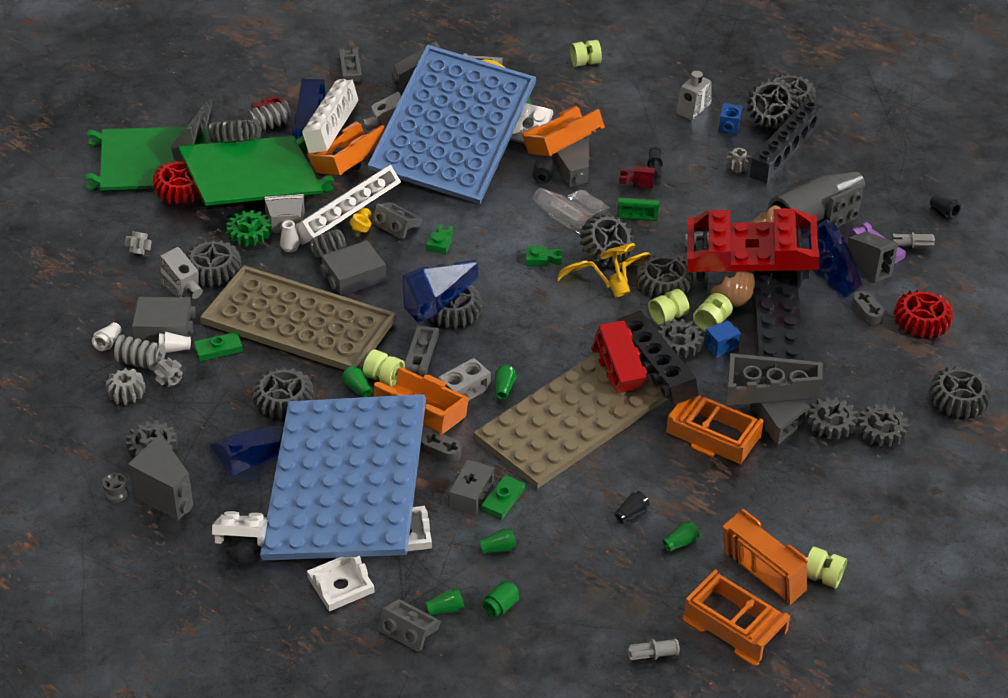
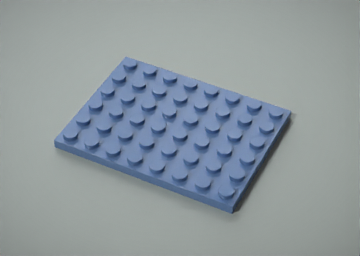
(453, 123)
(345, 478)

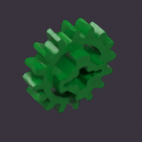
(249, 228)

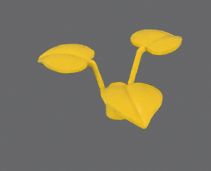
(619, 280)

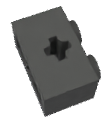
(471, 487)

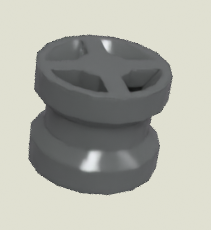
(115, 487)

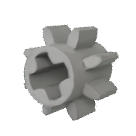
(738, 160)
(138, 243)
(168, 372)

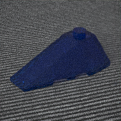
(836, 260)
(432, 289)
(248, 448)

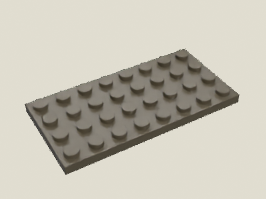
(298, 318)
(564, 421)

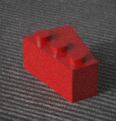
(619, 356)

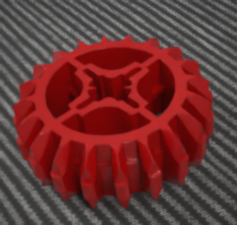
(175, 183)
(923, 314)

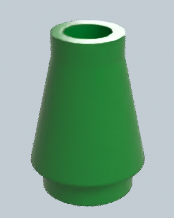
(355, 380)
(504, 380)
(682, 536)
(498, 542)
(446, 602)

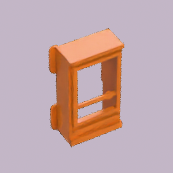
(561, 131)
(357, 148)
(436, 394)
(709, 441)
(767, 559)
(747, 642)

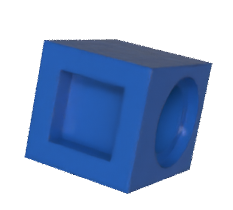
(730, 118)
(722, 339)

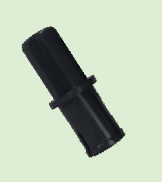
(655, 161)

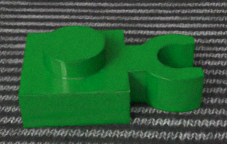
(440, 241)
(540, 256)

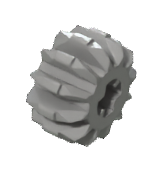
(125, 386)

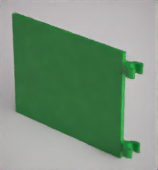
(133, 156)
(252, 170)

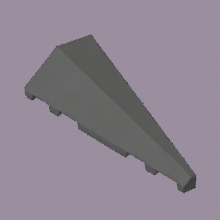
(195, 129)

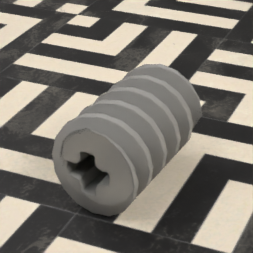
(271, 114)
(138, 353)

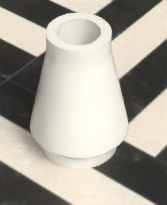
(289, 238)
(105, 338)
(174, 342)

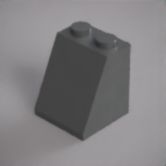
(161, 479)

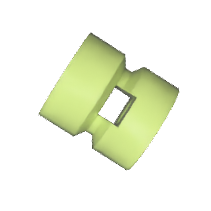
(585, 53)
(668, 306)
(712, 311)
(382, 368)
(818, 560)

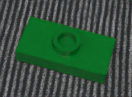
(638, 209)
(218, 346)
(503, 497)

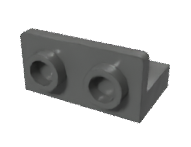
(394, 219)
(407, 624)

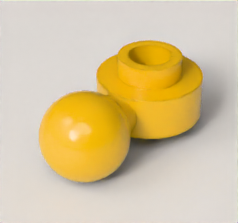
(361, 221)

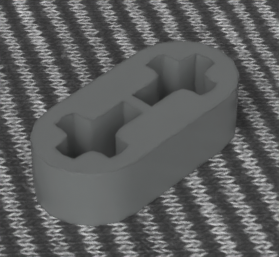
(868, 307)
(441, 446)

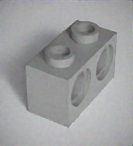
(468, 379)

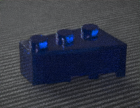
(310, 97)

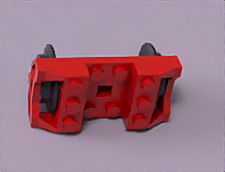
(752, 245)

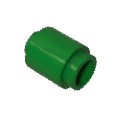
(500, 599)

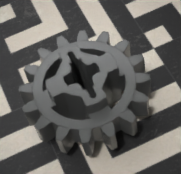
(680, 337)
(832, 418)
(882, 425)
(146, 434)

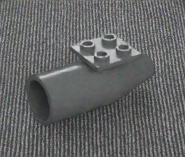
(826, 196)

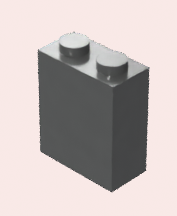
(353, 268)
(163, 315)

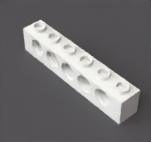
(330, 116)
(346, 204)

